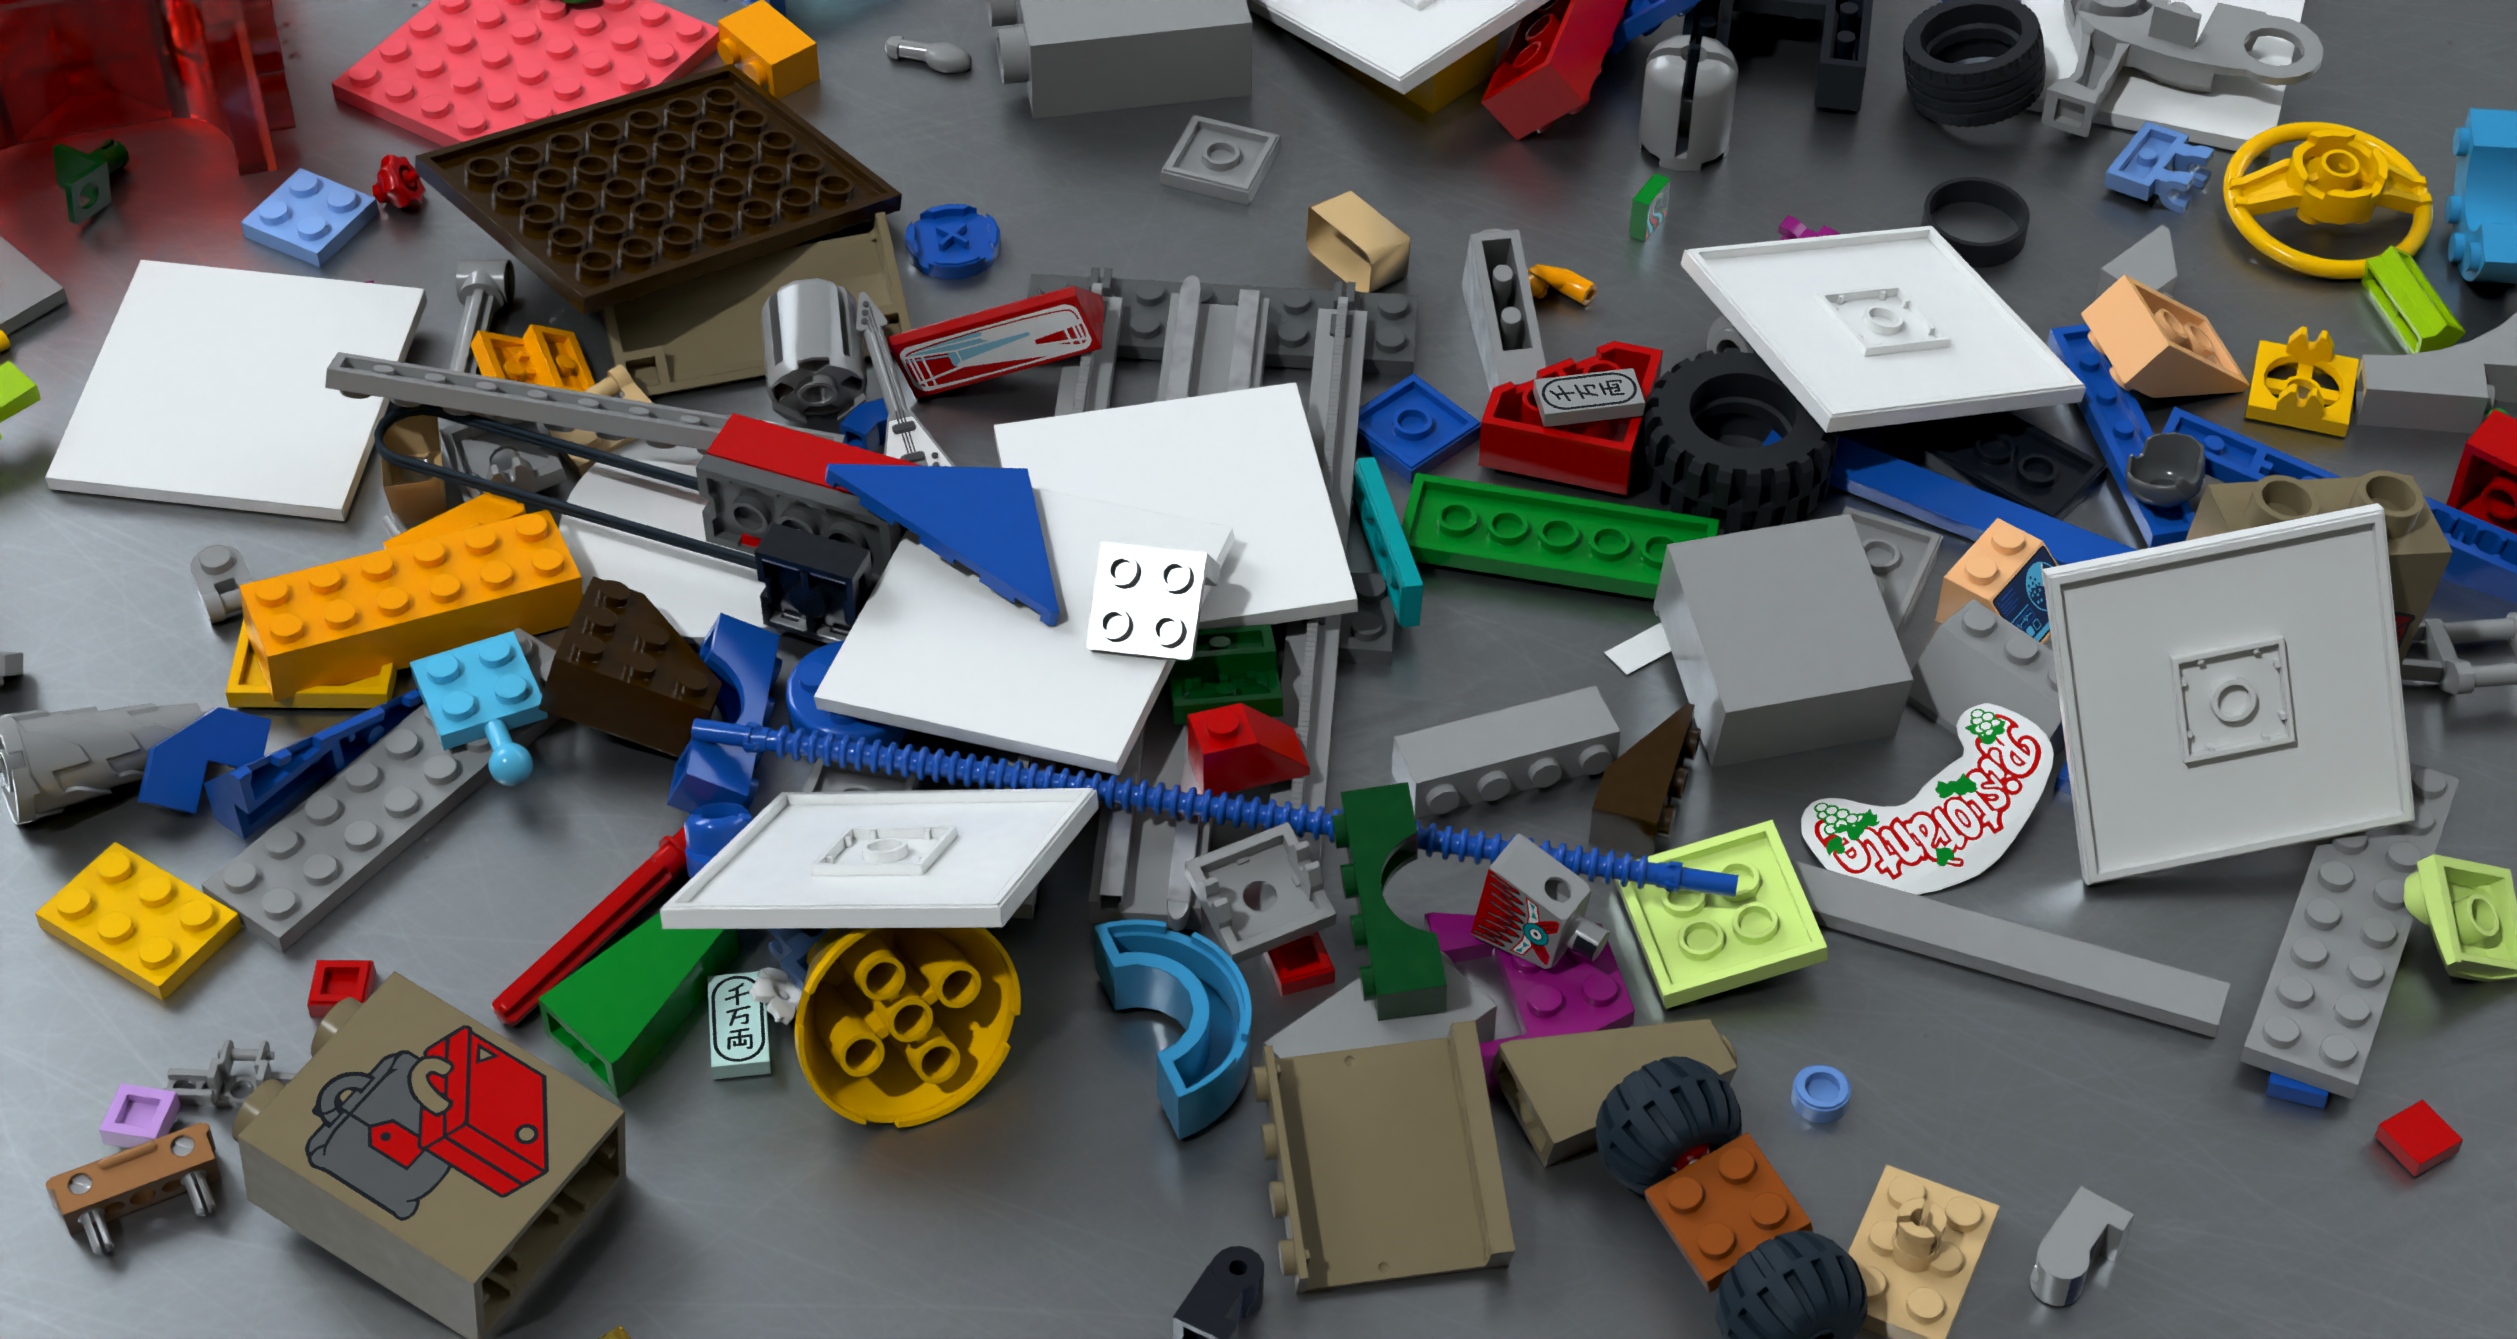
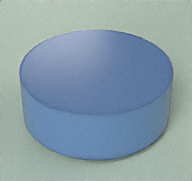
(1821, 1094)

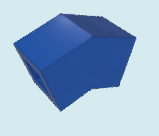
(866, 425)

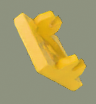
(2288, 407)

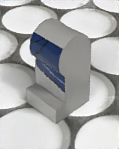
(2081, 1233)

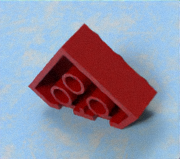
(1579, 454)

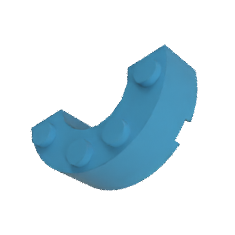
(2485, 197)
(1199, 988)

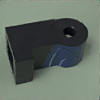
(1222, 1296)

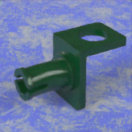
(88, 176)

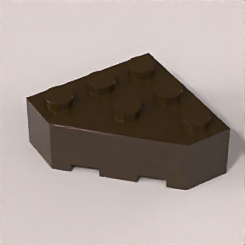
(629, 671)

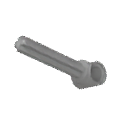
(483, 290)

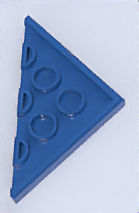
(966, 516)

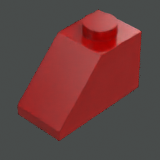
(1242, 749)

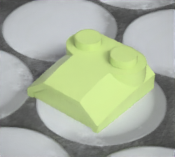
(2469, 915)

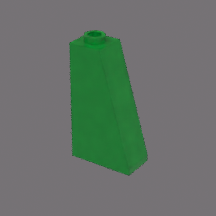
(634, 998)

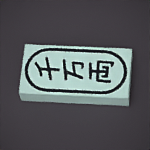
(737, 1027)

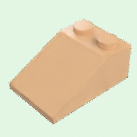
(2159, 344)

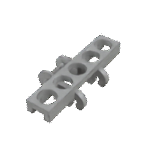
(219, 1076)

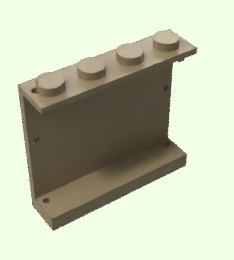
(1384, 1162)

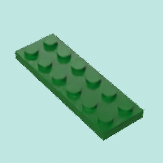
(1544, 535)

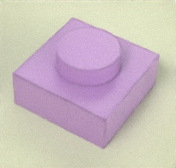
(139, 1115)

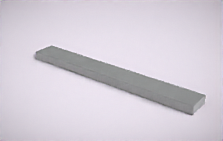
(2013, 950)

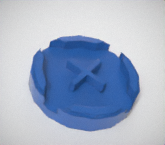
(952, 242)

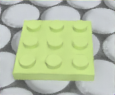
(1718, 942)

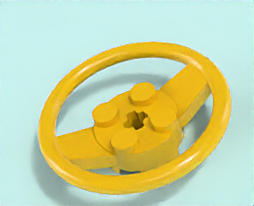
(2329, 179)

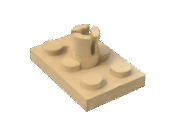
(1919, 1254)

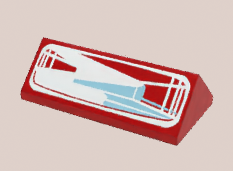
(1000, 340)

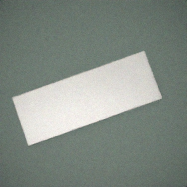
(1640, 649)

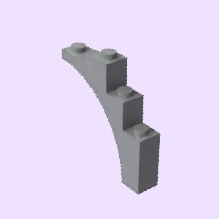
(2439, 387)

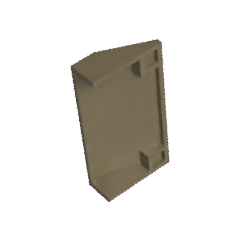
(711, 325)

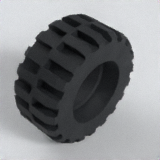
(1724, 482)

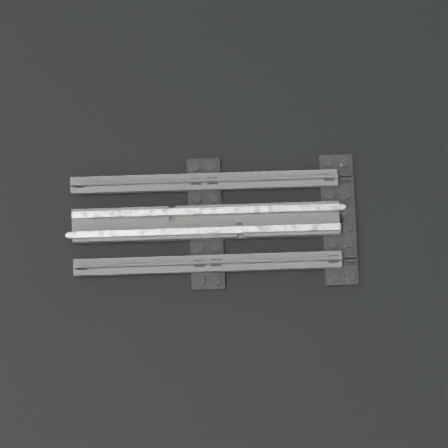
(1213, 344)

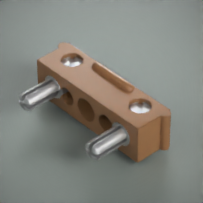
(136, 1180)

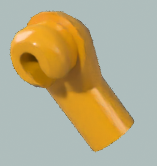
(1561, 280)

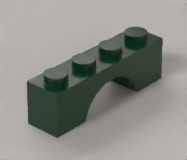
(1403, 962)

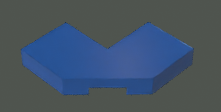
(179, 762)

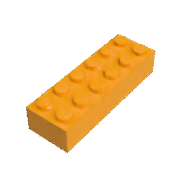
(409, 603)

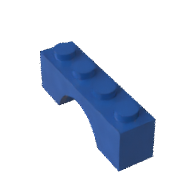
(747, 667)

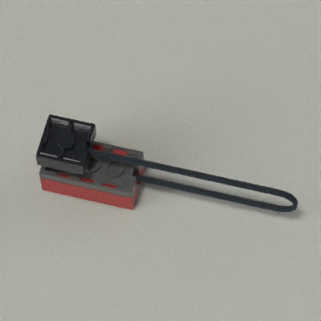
(765, 499)

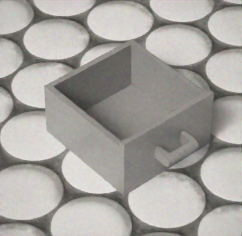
(1782, 640)

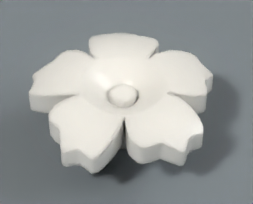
(779, 992)

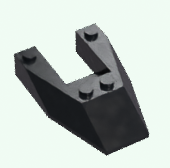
(1842, 42)

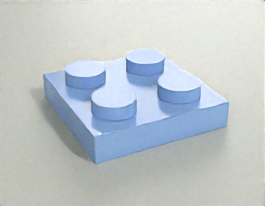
(309, 217)

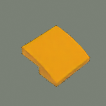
(541, 357)

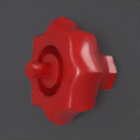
(398, 183)

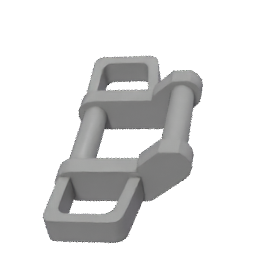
(2455, 674)

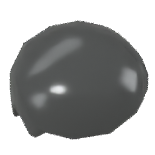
(2167, 470)

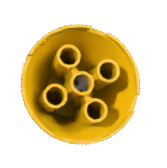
(904, 1020)

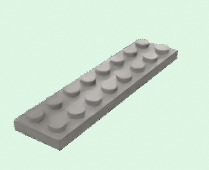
(360, 821)
(2345, 947)

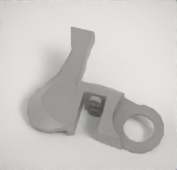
(2162, 44)

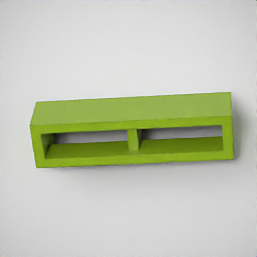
(2410, 302)

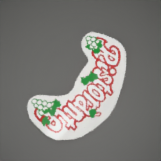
(1955, 821)

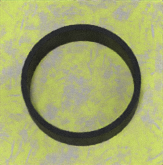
(1985, 192)

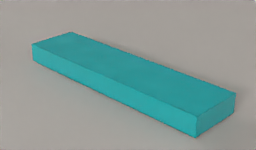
(1387, 542)

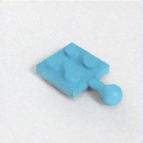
(479, 695)

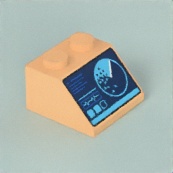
(2003, 575)

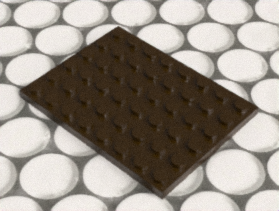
(656, 186)

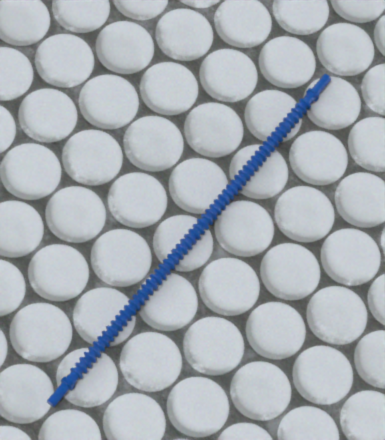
(757, 738)

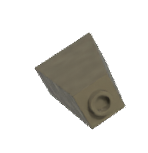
(1563, 1079)

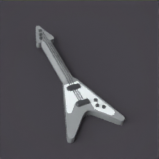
(905, 434)

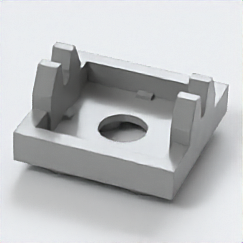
(473, 449)
(1270, 859)

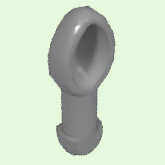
(939, 56)

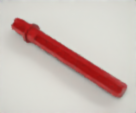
(593, 930)

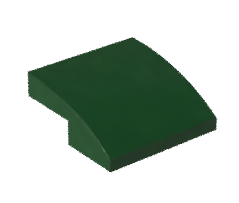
(1227, 670)

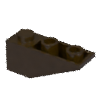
(1639, 785)

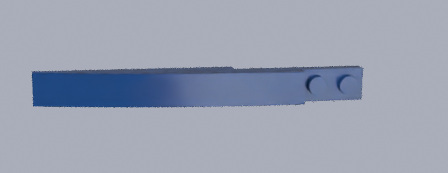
(2482, 553)

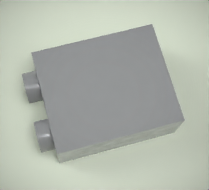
(1123, 52)

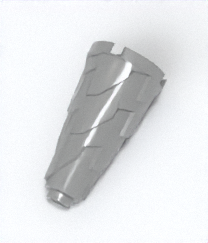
(79, 753)

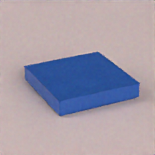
(1414, 428)

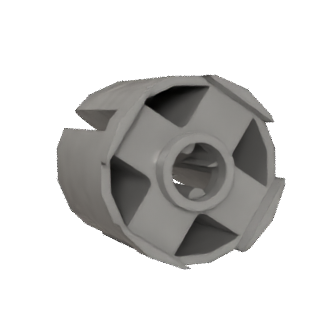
(1705, 117)
(813, 350)

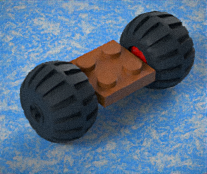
(1681, 1145)

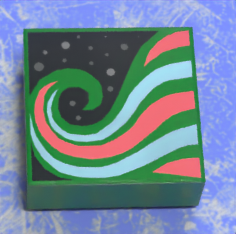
(1649, 207)

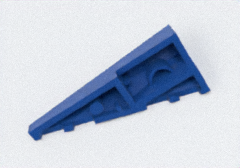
(265, 786)

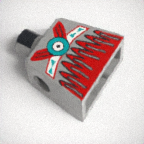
(1536, 907)

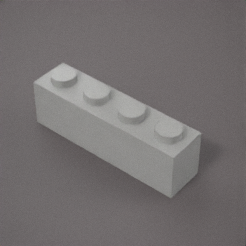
(1506, 751)

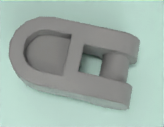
(217, 578)

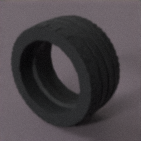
(1976, 91)

